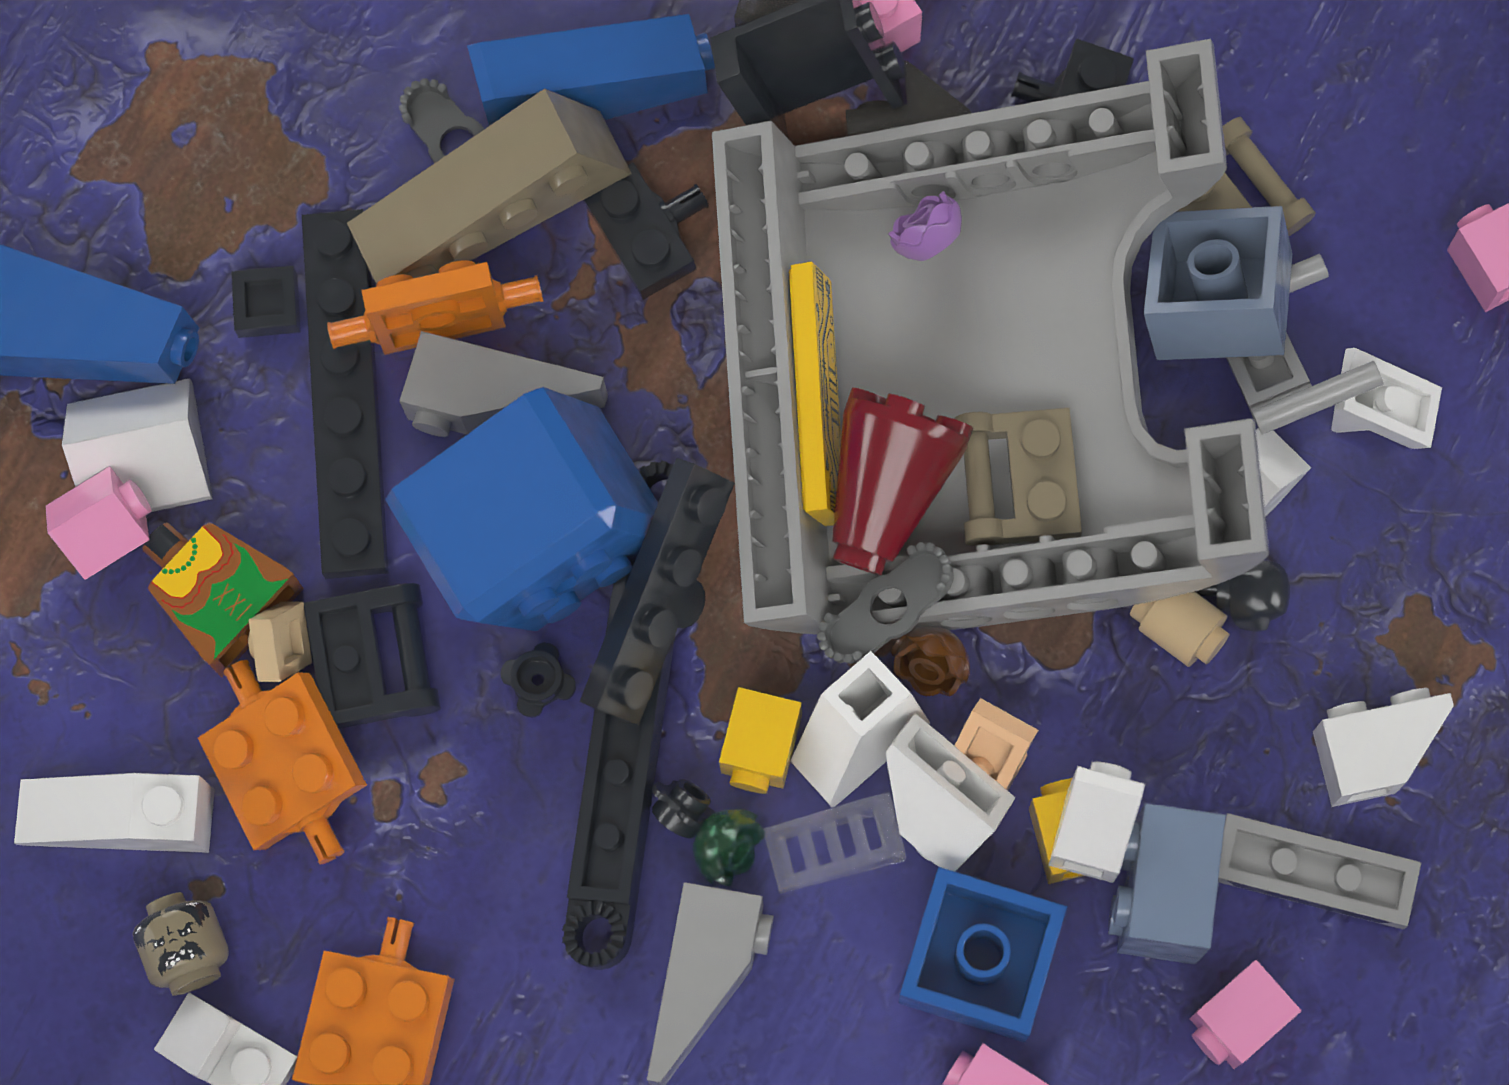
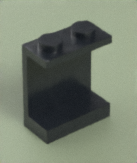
(805, 57)

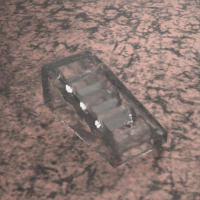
(876, 806)

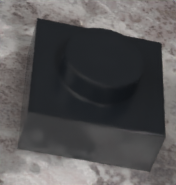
(265, 301)

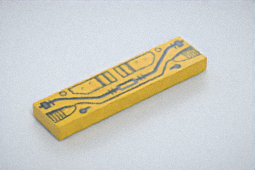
(816, 389)

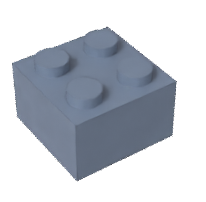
(1219, 284)
(1169, 884)

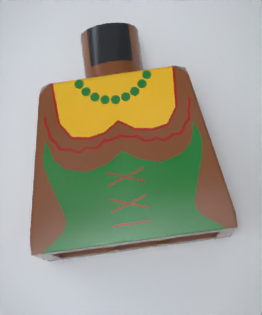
(214, 588)

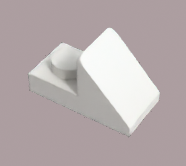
(1398, 410)
(222, 1048)

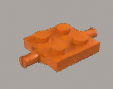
(450, 304)
(282, 761)
(374, 1018)

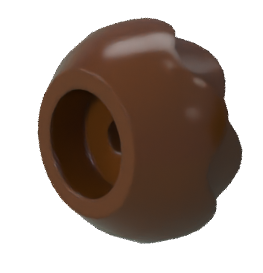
(931, 660)

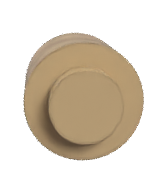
(1183, 626)

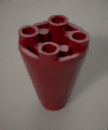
(889, 474)

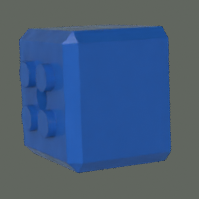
(527, 512)

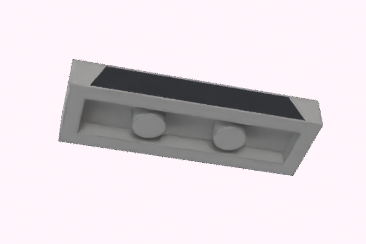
(1318, 871)

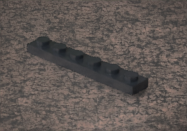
(343, 403)

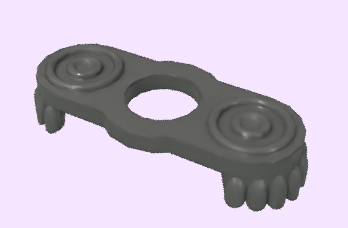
(433, 115)
(856, 632)

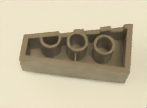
(491, 188)

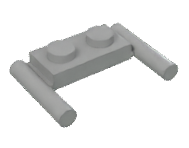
(1278, 385)

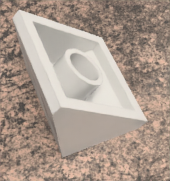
(145, 438)

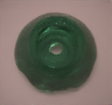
(727, 845)

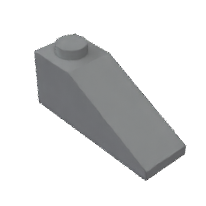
(465, 384)
(707, 963)

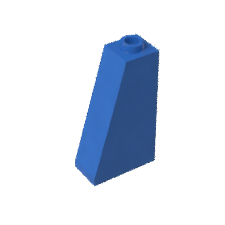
(603, 67)
(86, 327)

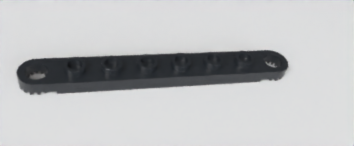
(615, 810)

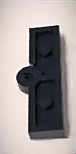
(659, 592)

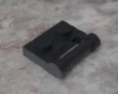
(350, 659)

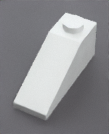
(116, 812)

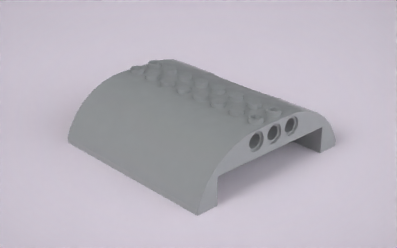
(1000, 321)

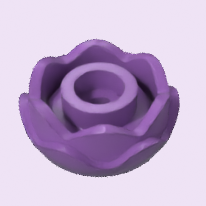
(928, 229)

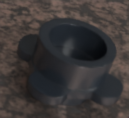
(541, 661)
(681, 807)

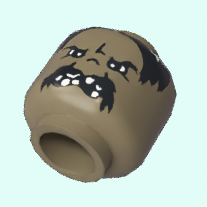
(180, 944)

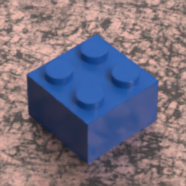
(982, 955)

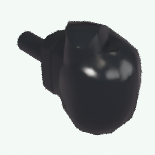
(1253, 596)

